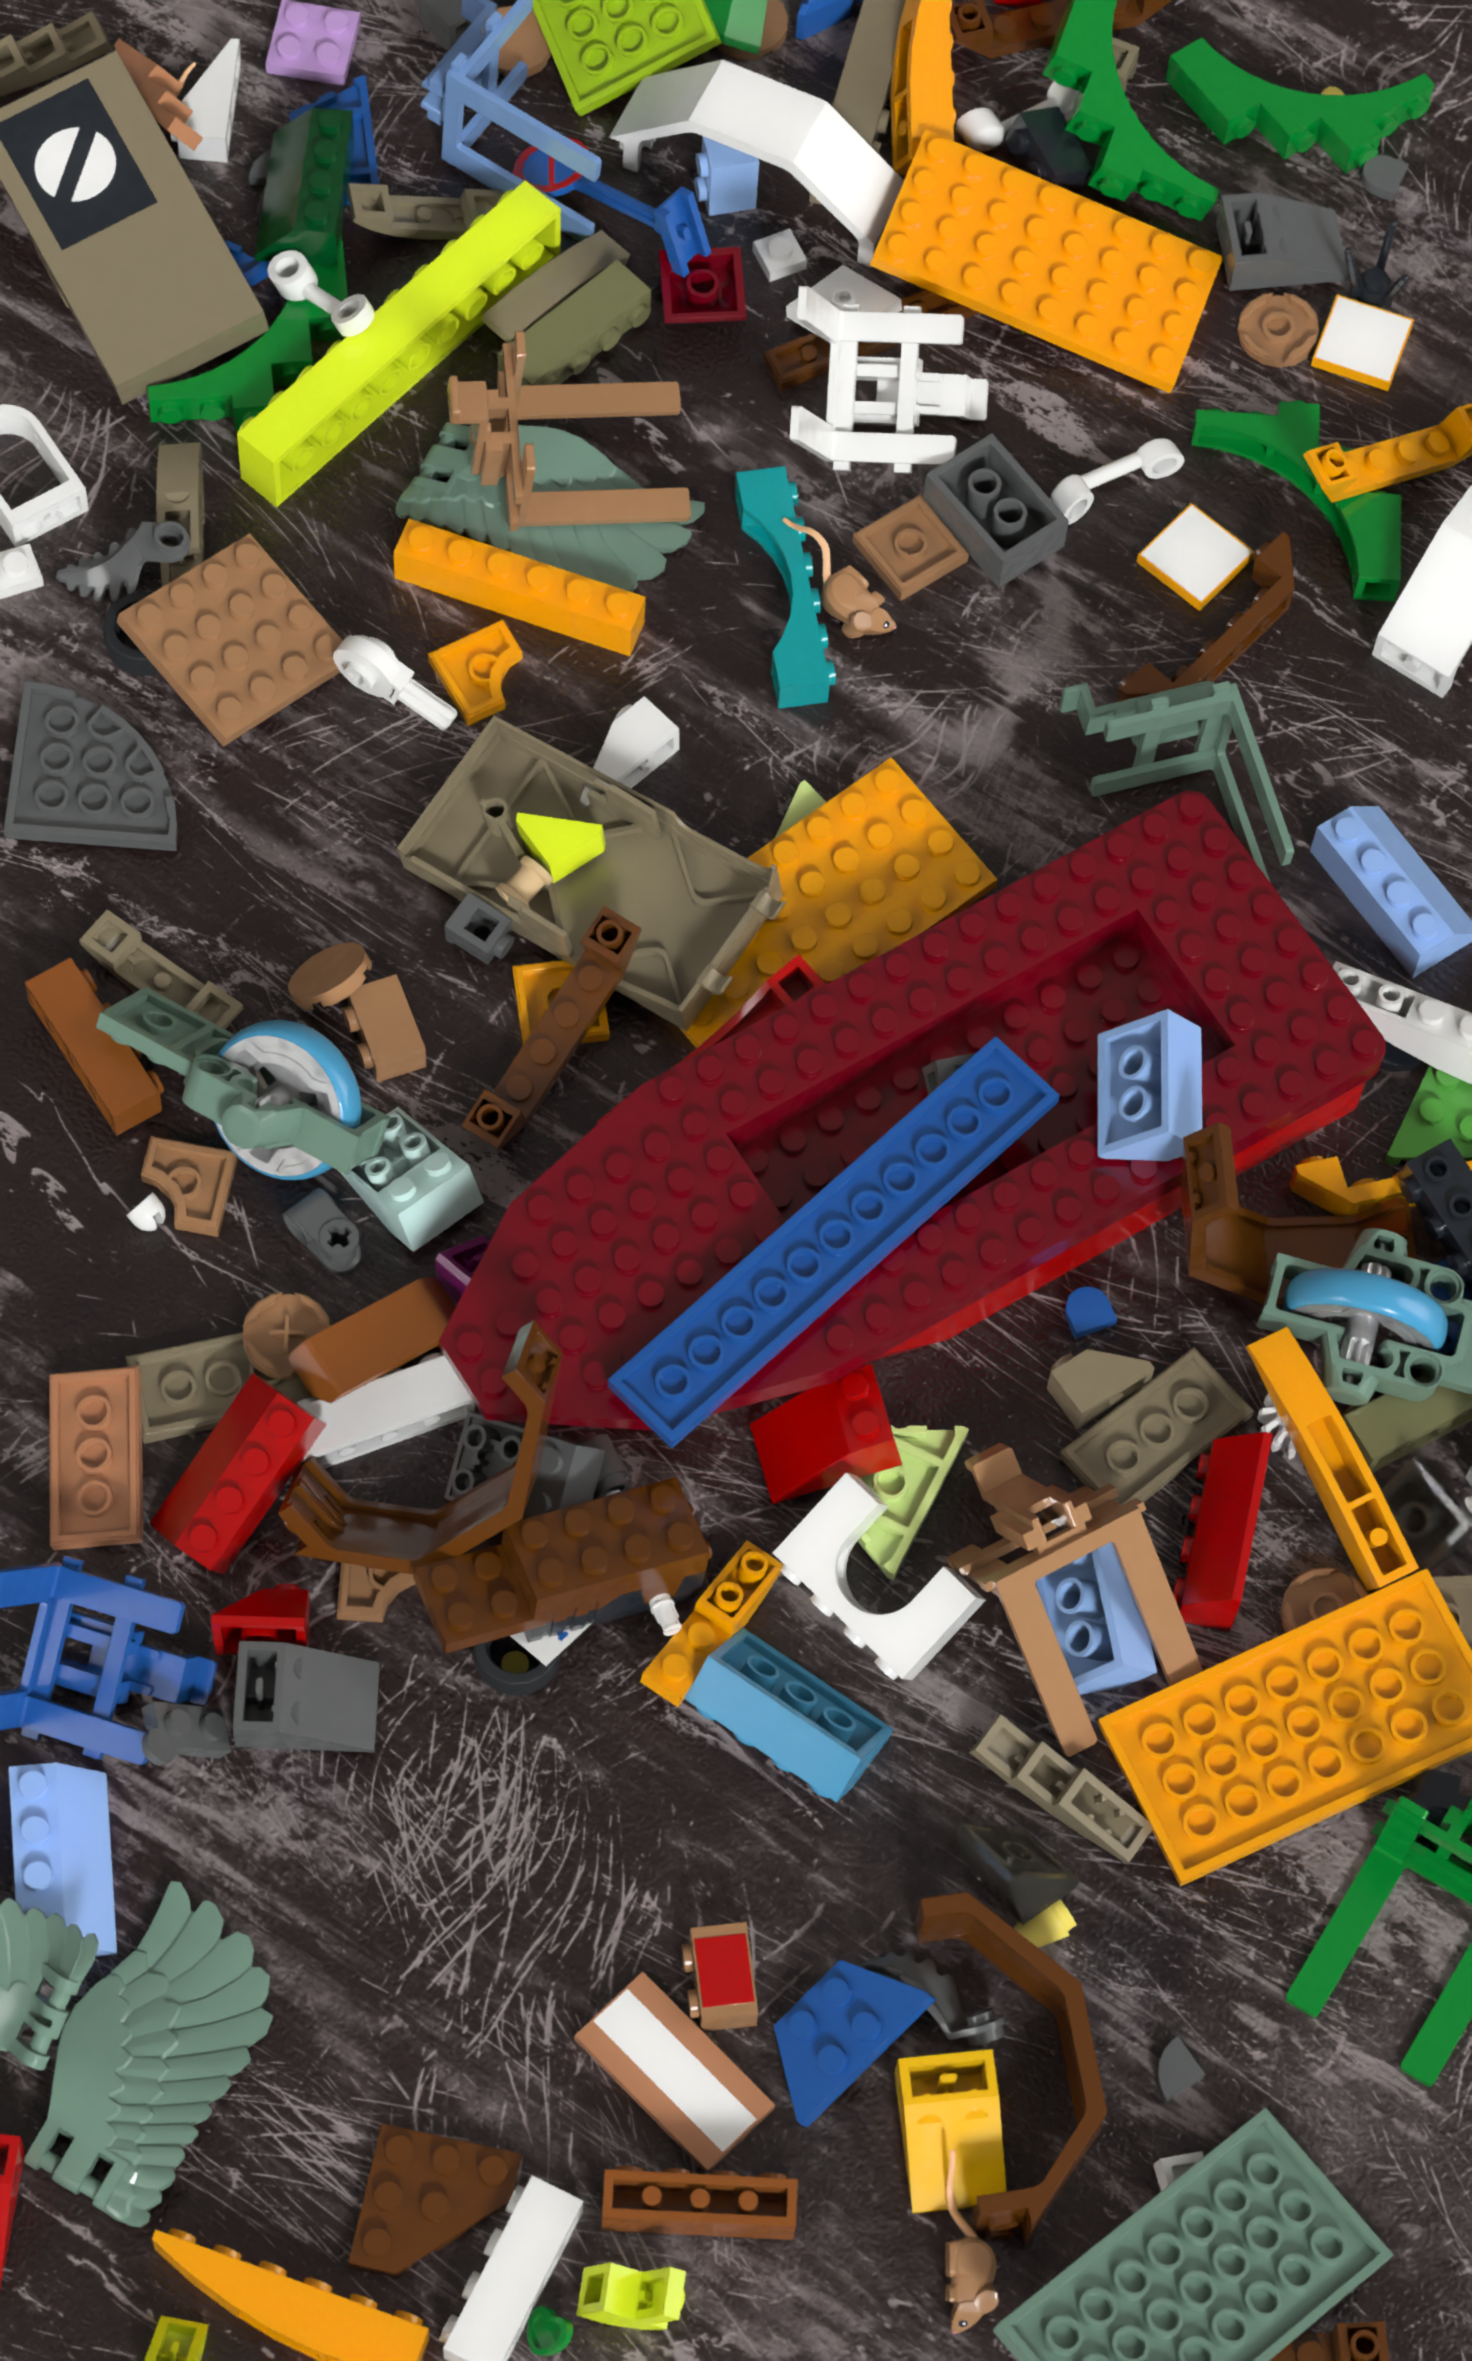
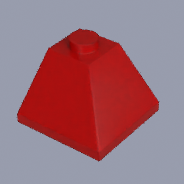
(263, 1616)

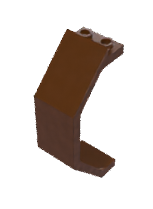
(1238, 1246)
(405, 1537)
(1062, 1995)

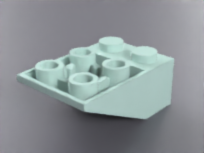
(415, 1183)

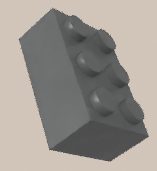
(995, 510)

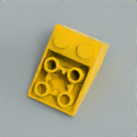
(945, 2107)

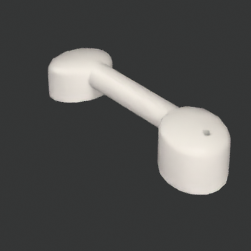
(984, 131)
(298, 282)
(1156, 459)

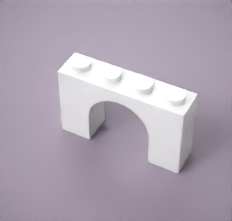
(818, 1557)

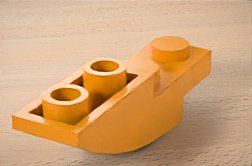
(715, 1619)

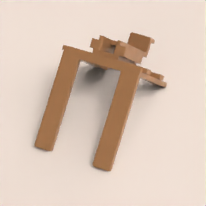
(497, 454)
(1017, 1501)

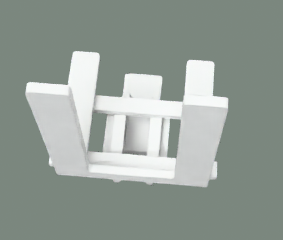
(901, 387)

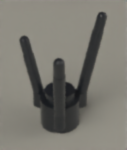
(1375, 284)

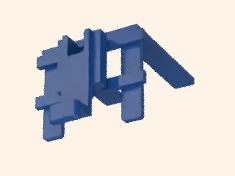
(116, 1660)

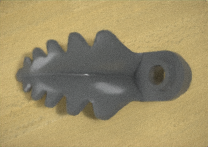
(125, 560)
(947, 2012)

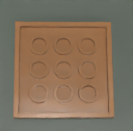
(234, 639)

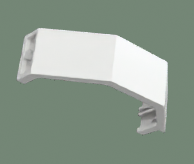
(774, 126)
(1433, 615)

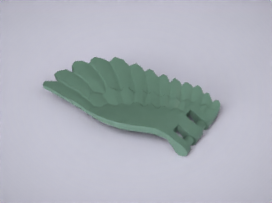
(563, 462)
(151, 2056)

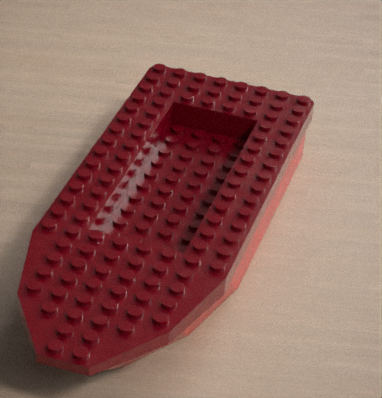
(765, 1120)

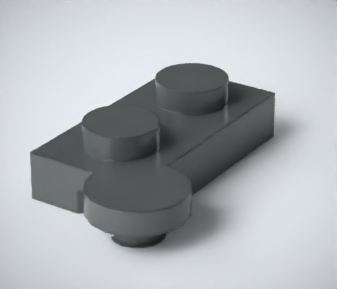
(183, 1731)

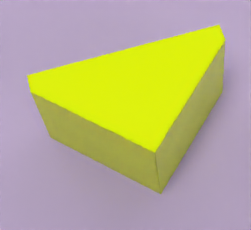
(560, 843)
(177, 2340)

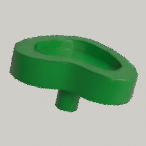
(547, 2332)

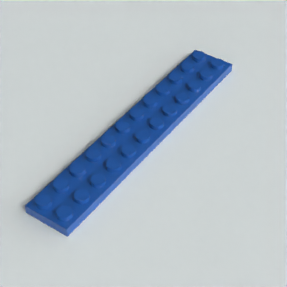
(832, 1242)

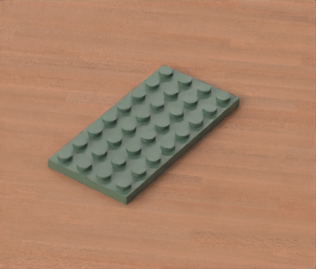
(1210, 2267)

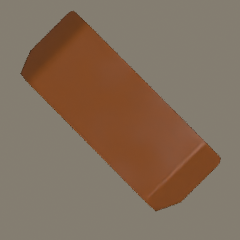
(373, 1340)

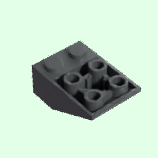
(1278, 242)
(487, 1447)
(304, 1699)

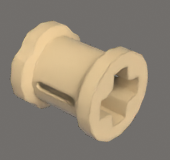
(525, 881)

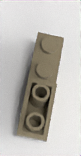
(181, 501)

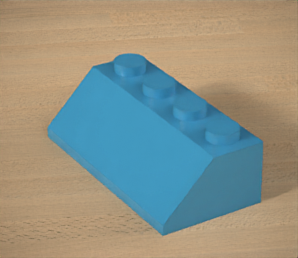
(788, 1714)

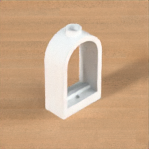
(51, 507)

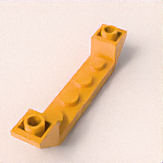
(1394, 459)
(1325, 1186)

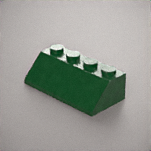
(307, 187)

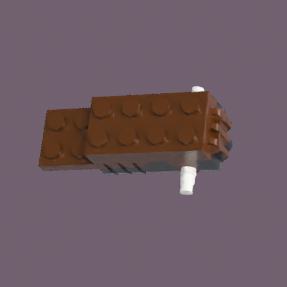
(572, 1570)

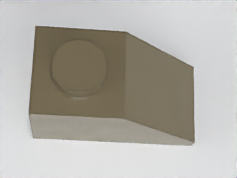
(1095, 1383)

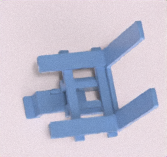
(457, 83)

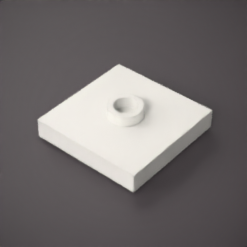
(849, 287)

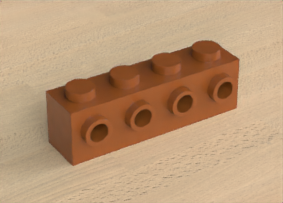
(108, 1070)
(699, 2203)

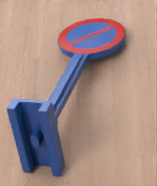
(675, 219)

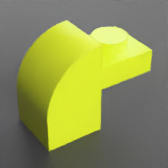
(631, 2297)

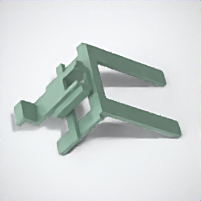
(1181, 713)

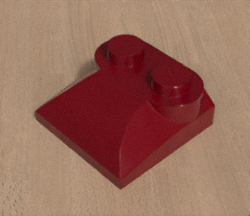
(706, 294)

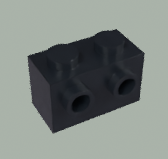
(1047, 149)

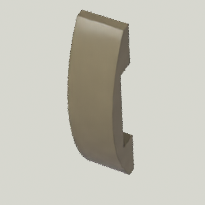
(418, 215)
(139, 966)

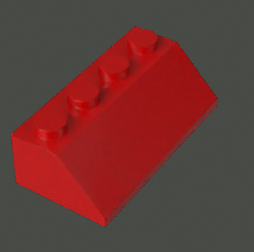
(237, 1475)
(1223, 1530)

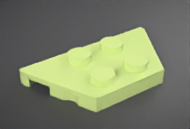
(909, 1491)

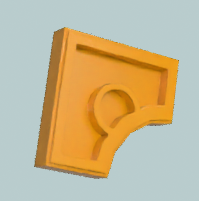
(475, 670)

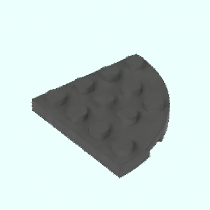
(85, 777)

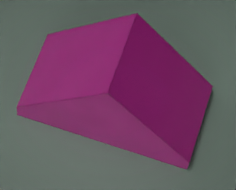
(458, 1265)

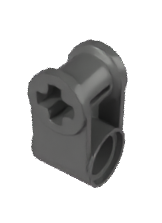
(325, 1231)

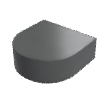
(1383, 176)

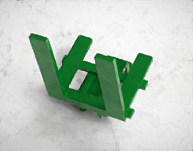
(1362, 1903)

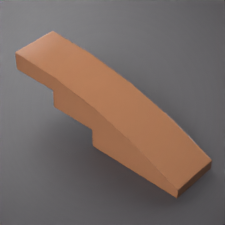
(159, 93)

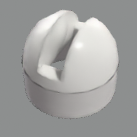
(148, 1213)

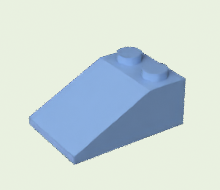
(725, 178)

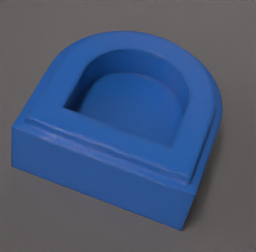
(1088, 1312)

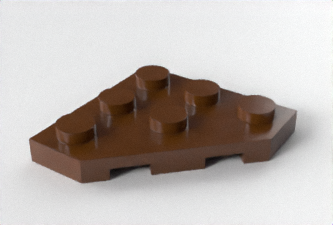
(426, 2195)

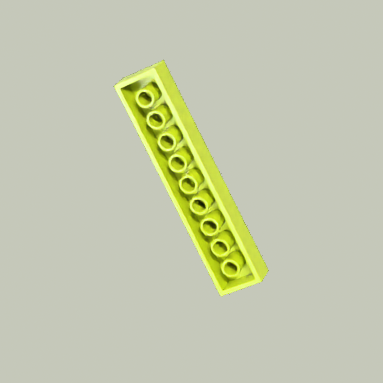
(401, 345)

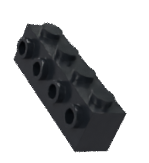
(1442, 1191)

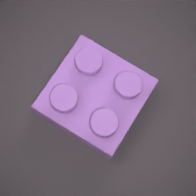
(313, 42)

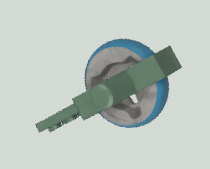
(258, 1086)
(1375, 1319)

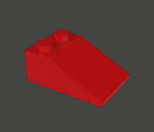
(825, 1435)

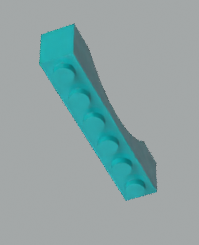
(798, 661)

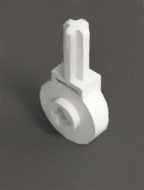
(375, 669)

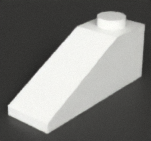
(213, 106)
(636, 744)

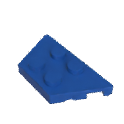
(353, 98)
(841, 2032)

